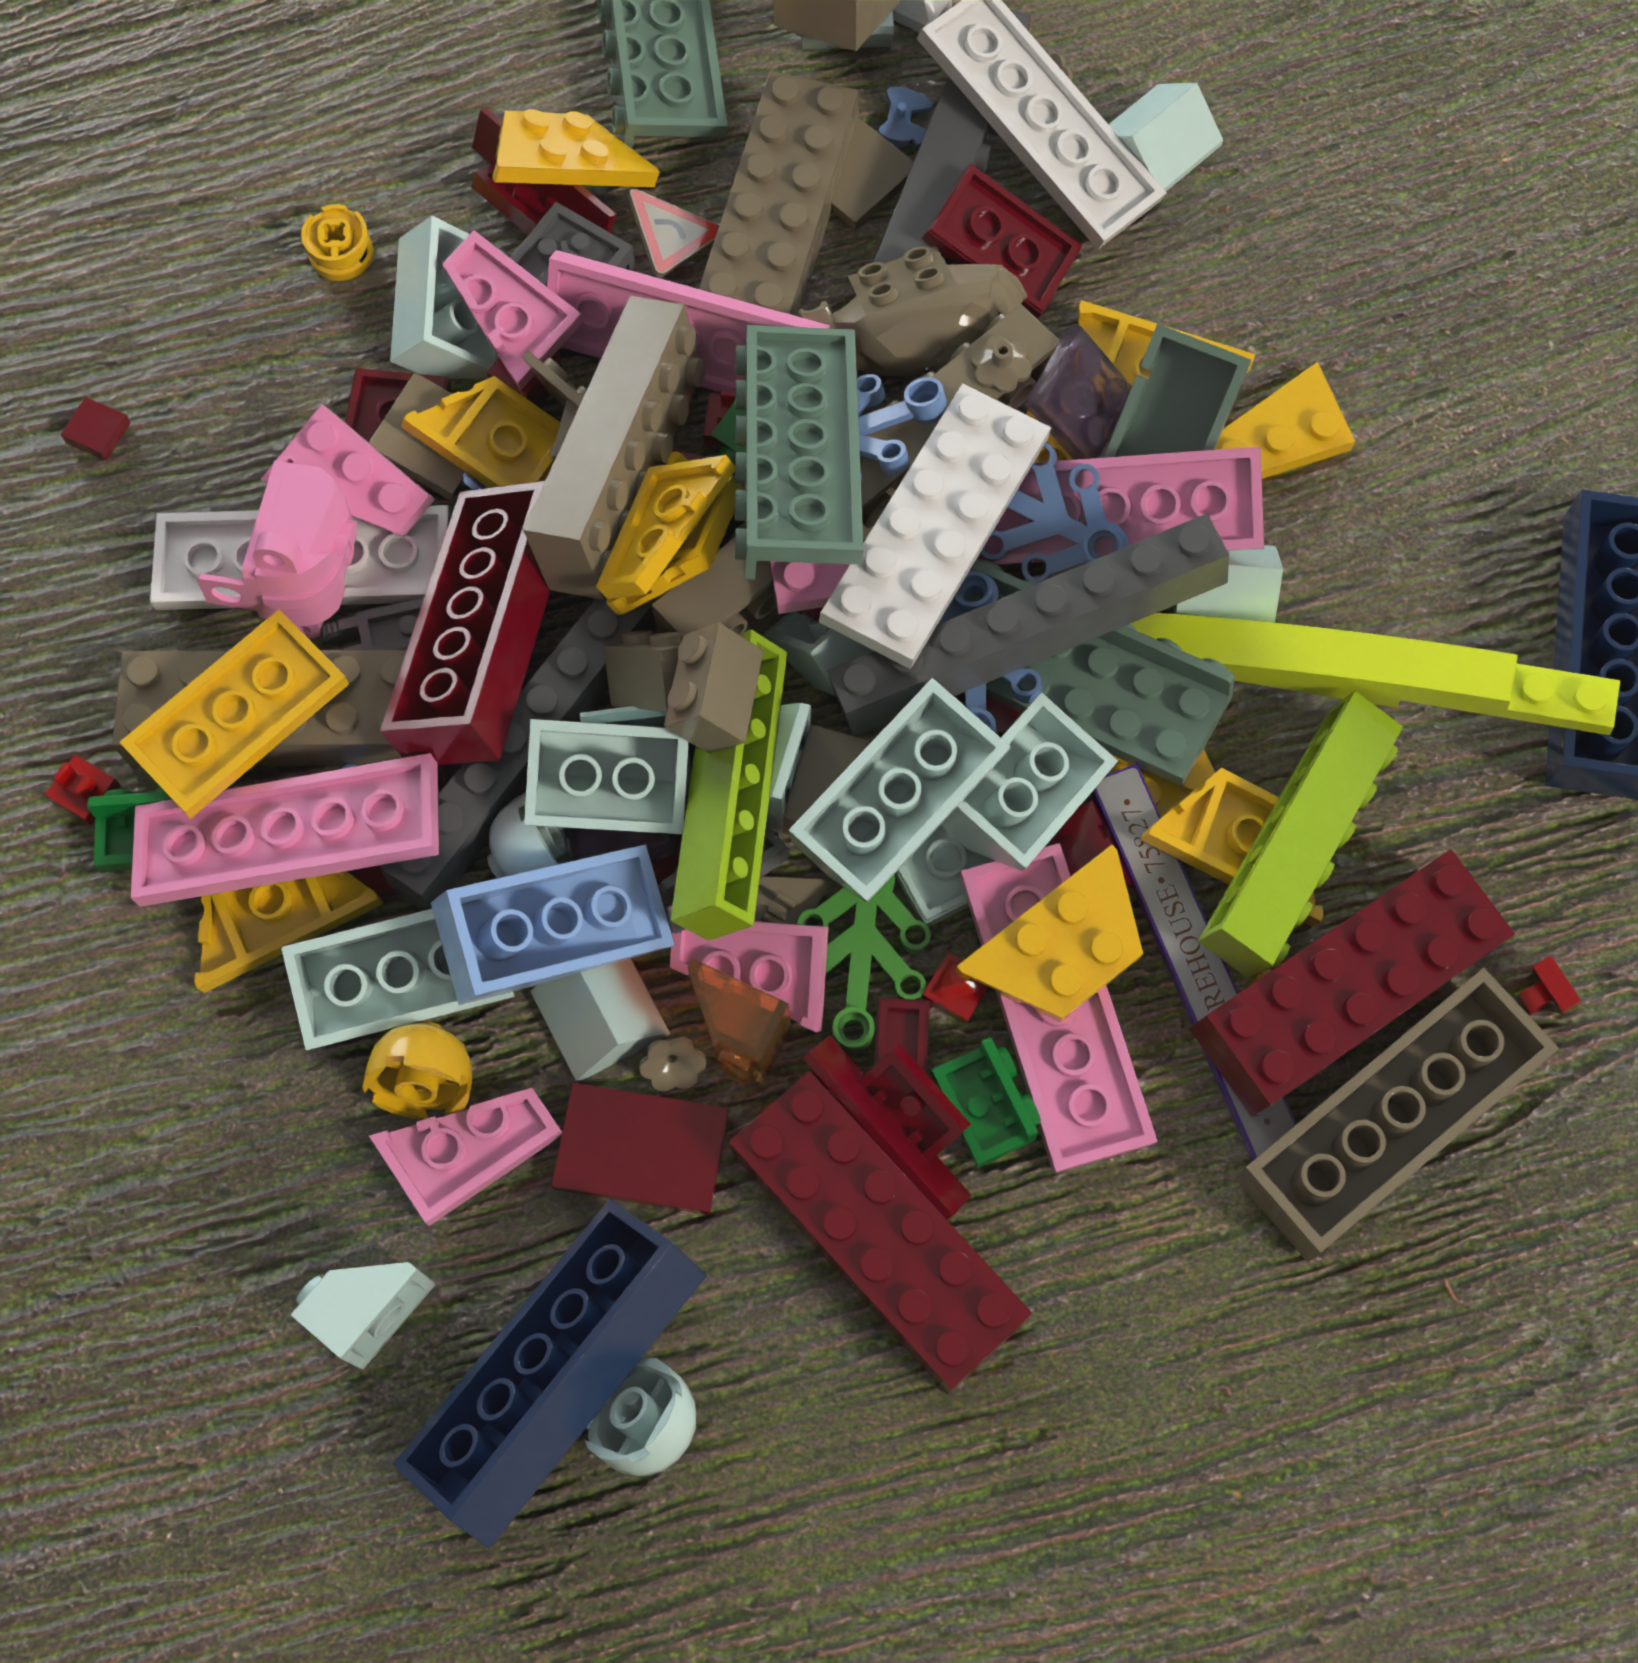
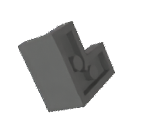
(574, 235)

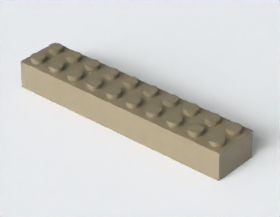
(750, 604)

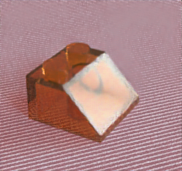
(741, 1023)

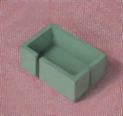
(1182, 400)

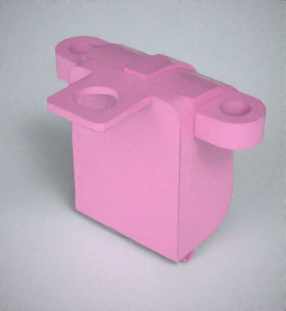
(295, 550)

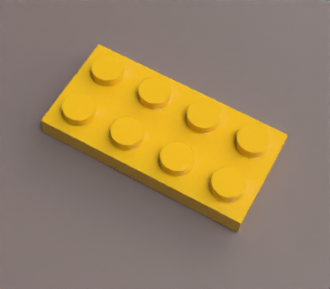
(234, 713)

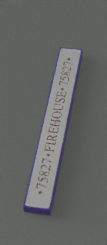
(1176, 926)

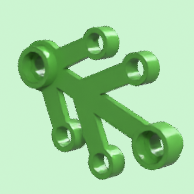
(864, 942)

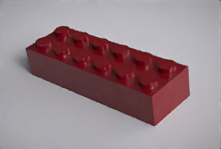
(471, 633)
(1351, 982)
(879, 1232)

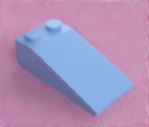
(550, 923)

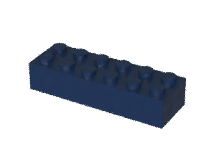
(1599, 639)
(549, 1372)

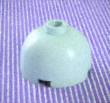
(523, 847)
(644, 1421)

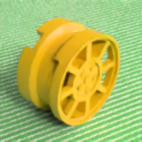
(337, 242)

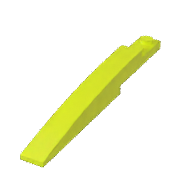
(1392, 670)

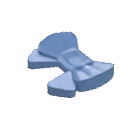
(898, 127)

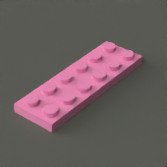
(603, 290)
(1154, 495)
(287, 830)
(1072, 1067)

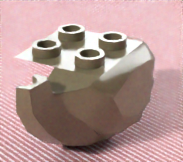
(919, 310)

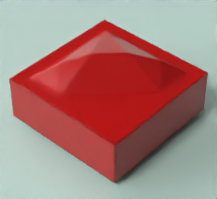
(953, 993)

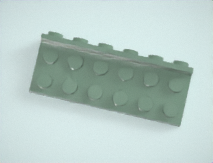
(662, 69)
(799, 447)
(1128, 692)

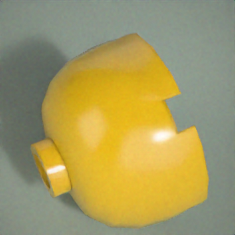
(419, 1070)

